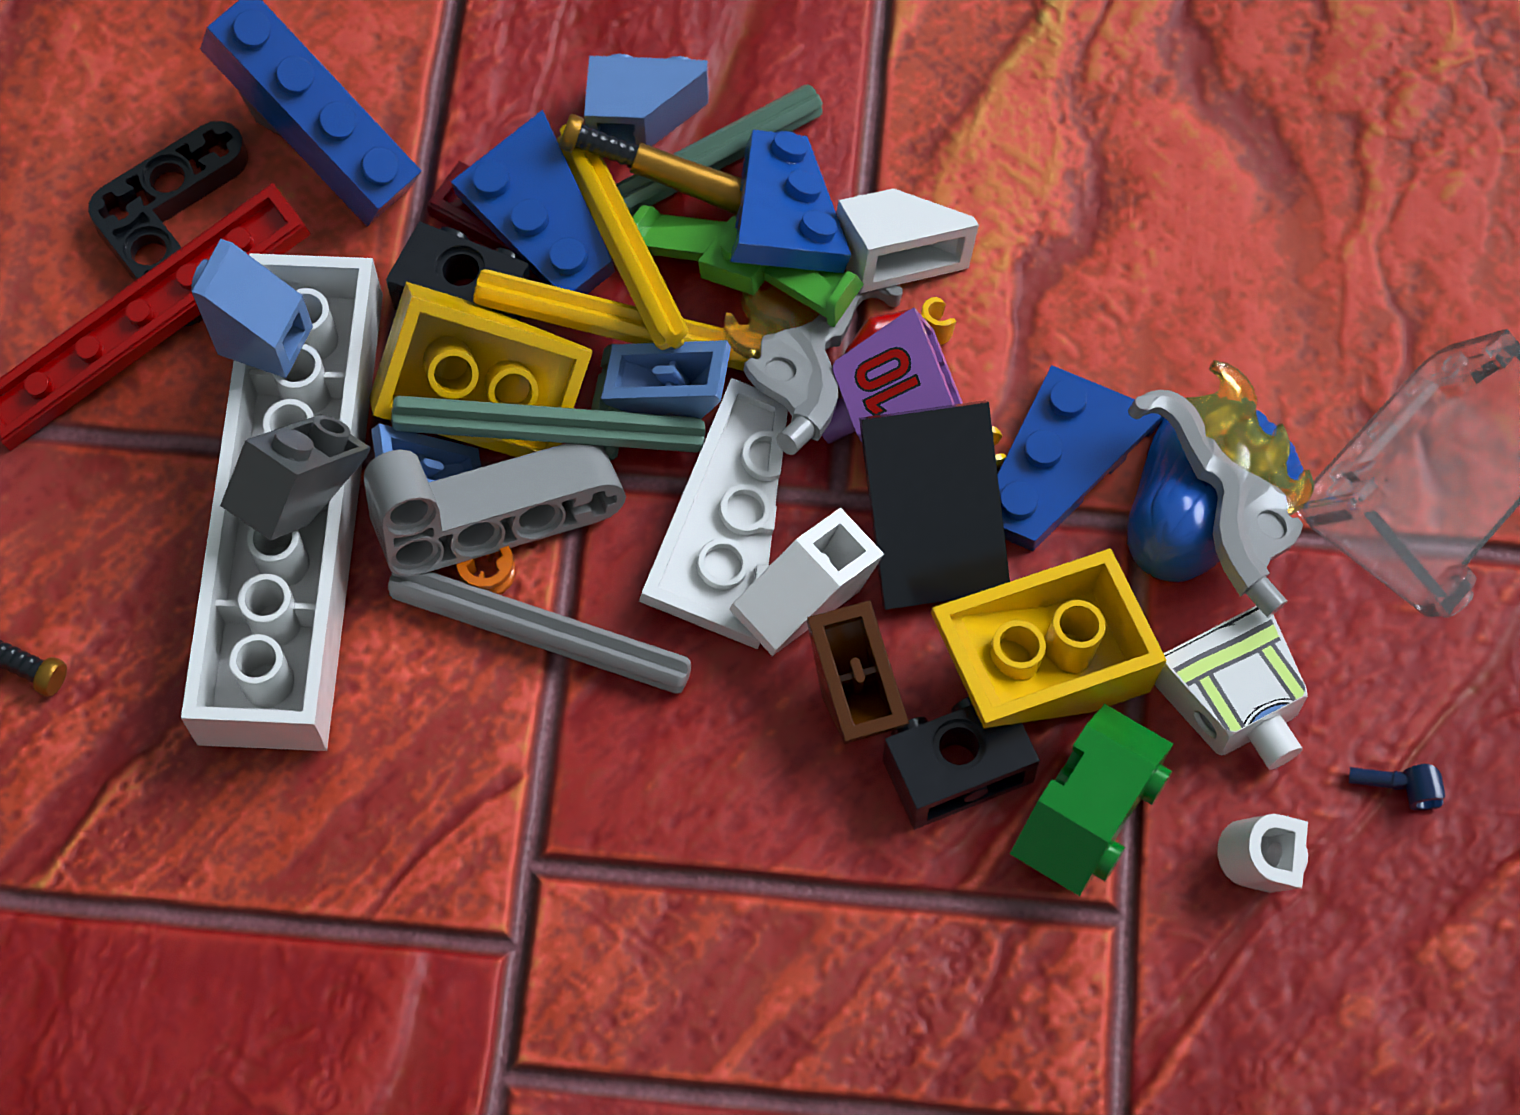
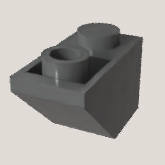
(292, 474)

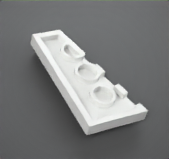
(723, 518)

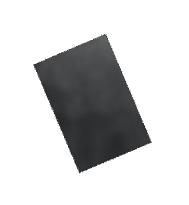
(935, 503)

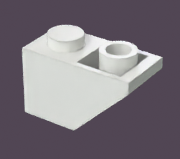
(807, 579)

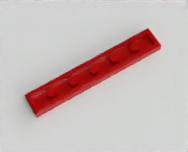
(134, 319)

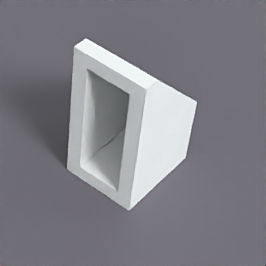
(903, 238)

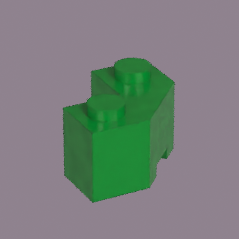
(1088, 803)

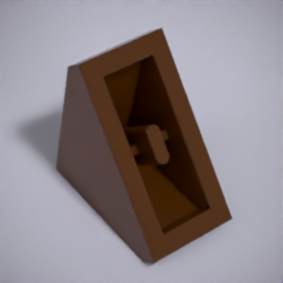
(855, 672)

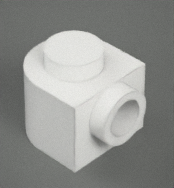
(1265, 852)

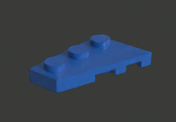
(537, 208)
(786, 208)
(1063, 451)

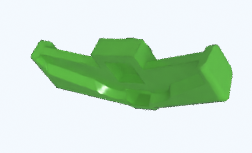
(712, 244)

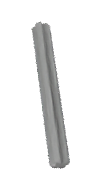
(543, 629)

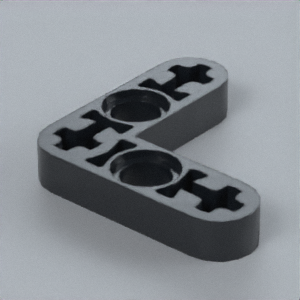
(145, 223)

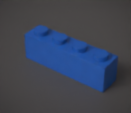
(309, 108)

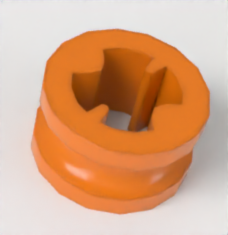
(497, 583)

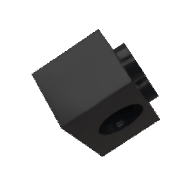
(445, 255)
(936, 788)

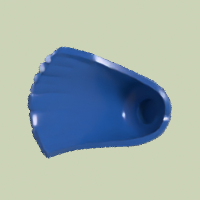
(1176, 511)

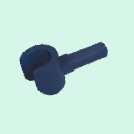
(1421, 782)

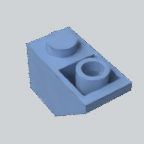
(643, 96)
(250, 310)

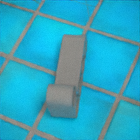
(485, 508)

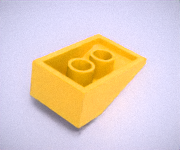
(472, 353)
(1052, 643)

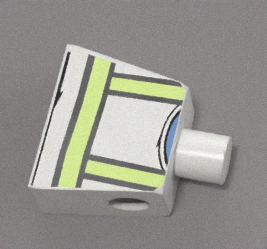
(1238, 687)

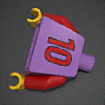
(896, 368)

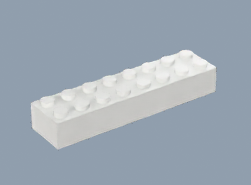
(277, 606)

